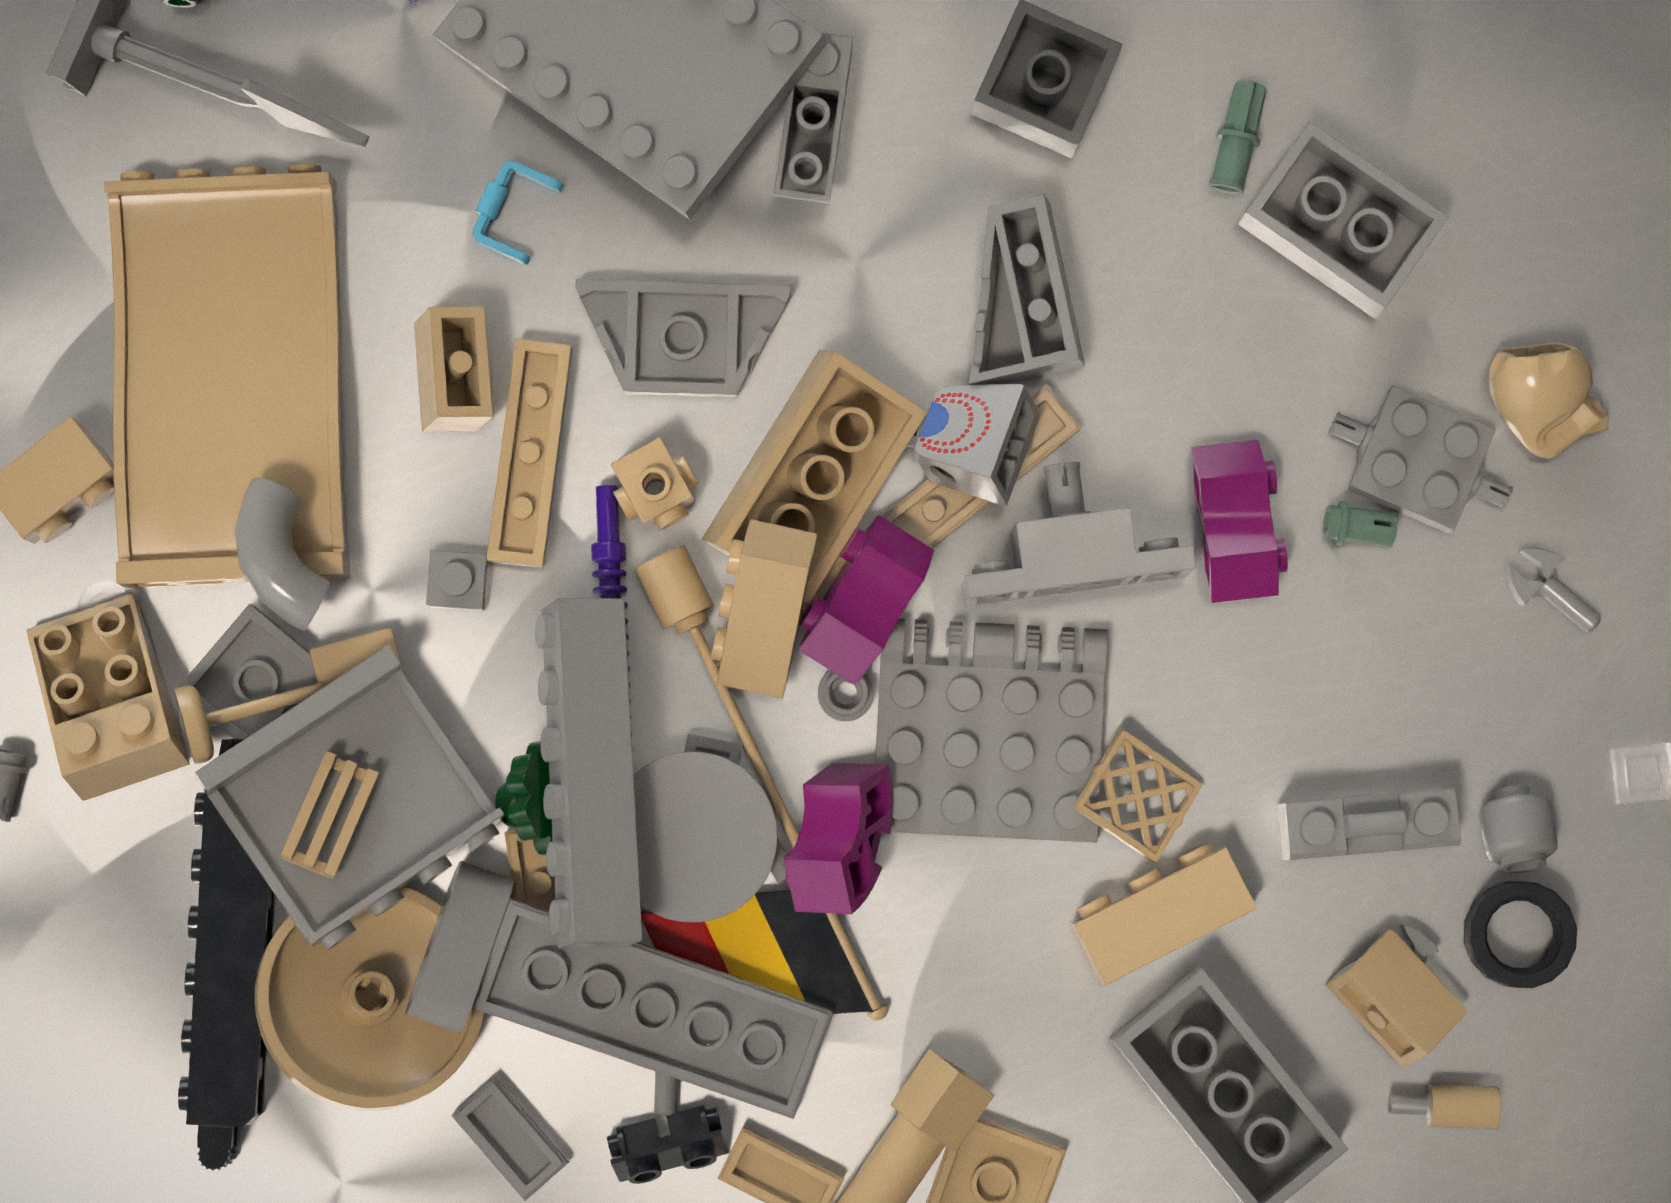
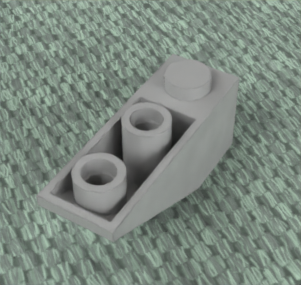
(814, 124)

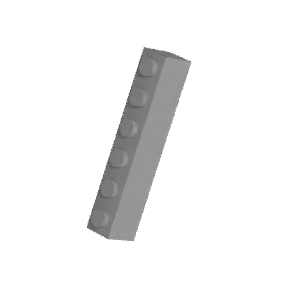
(589, 773)

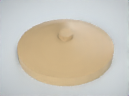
(341, 1017)

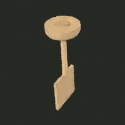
(329, 664)

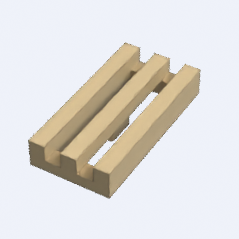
(348, 771)

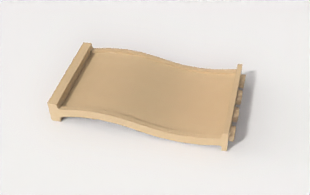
(224, 367)

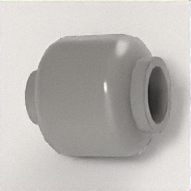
(1518, 830)

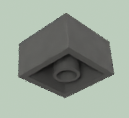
(1046, 78)

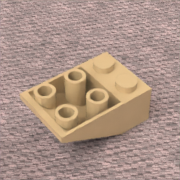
(106, 698)

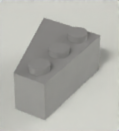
(1025, 301)

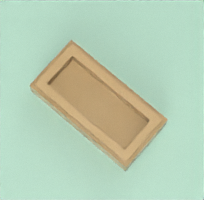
(776, 1173)

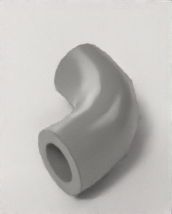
(269, 557)

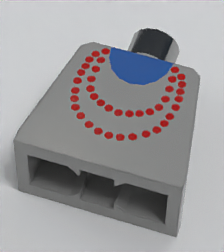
(976, 438)

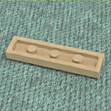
(529, 453)

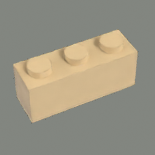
(763, 607)
(1162, 913)

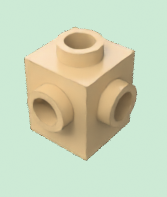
(646, 466)

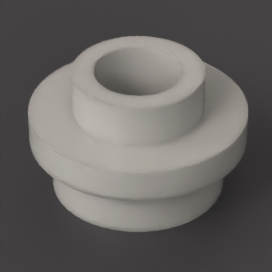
(844, 712)

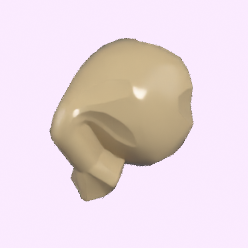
(1545, 396)

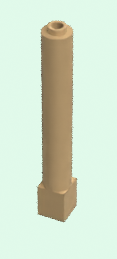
(934, 1111)

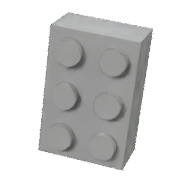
(1343, 220)

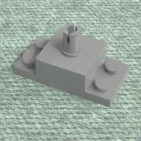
(1074, 551)

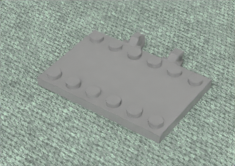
(643, 83)

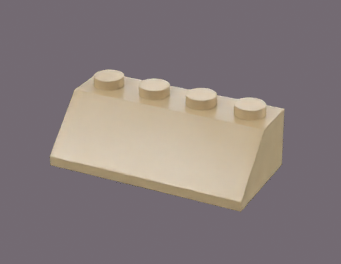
(821, 461)

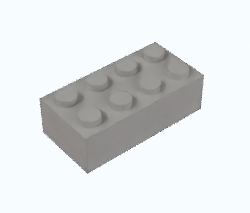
(1228, 1092)

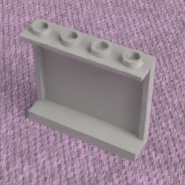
(412, 821)

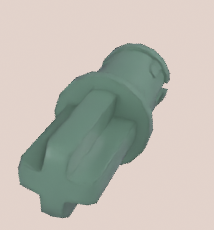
(1238, 137)

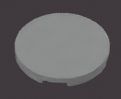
(701, 836)

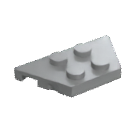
(682, 333)

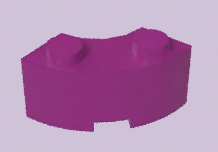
(1236, 521)
(865, 599)
(840, 838)

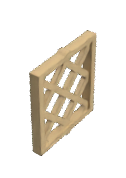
(1102, 772)

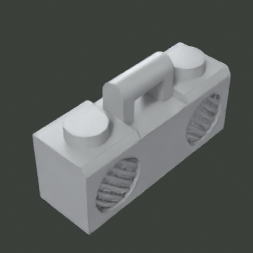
(1369, 824)

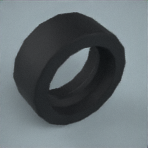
(1551, 904)

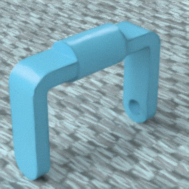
(493, 200)

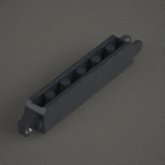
(224, 1037)

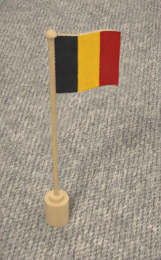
(764, 938)

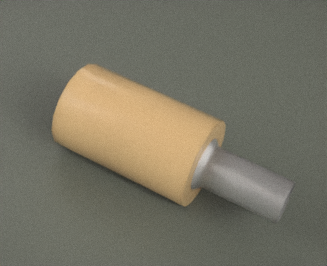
(1452, 1106)

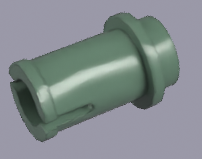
(1359, 525)

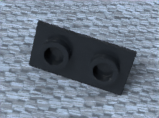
(646, 1154)

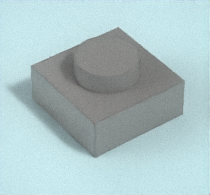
(457, 580)

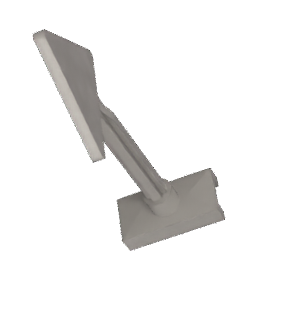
(94, 36)

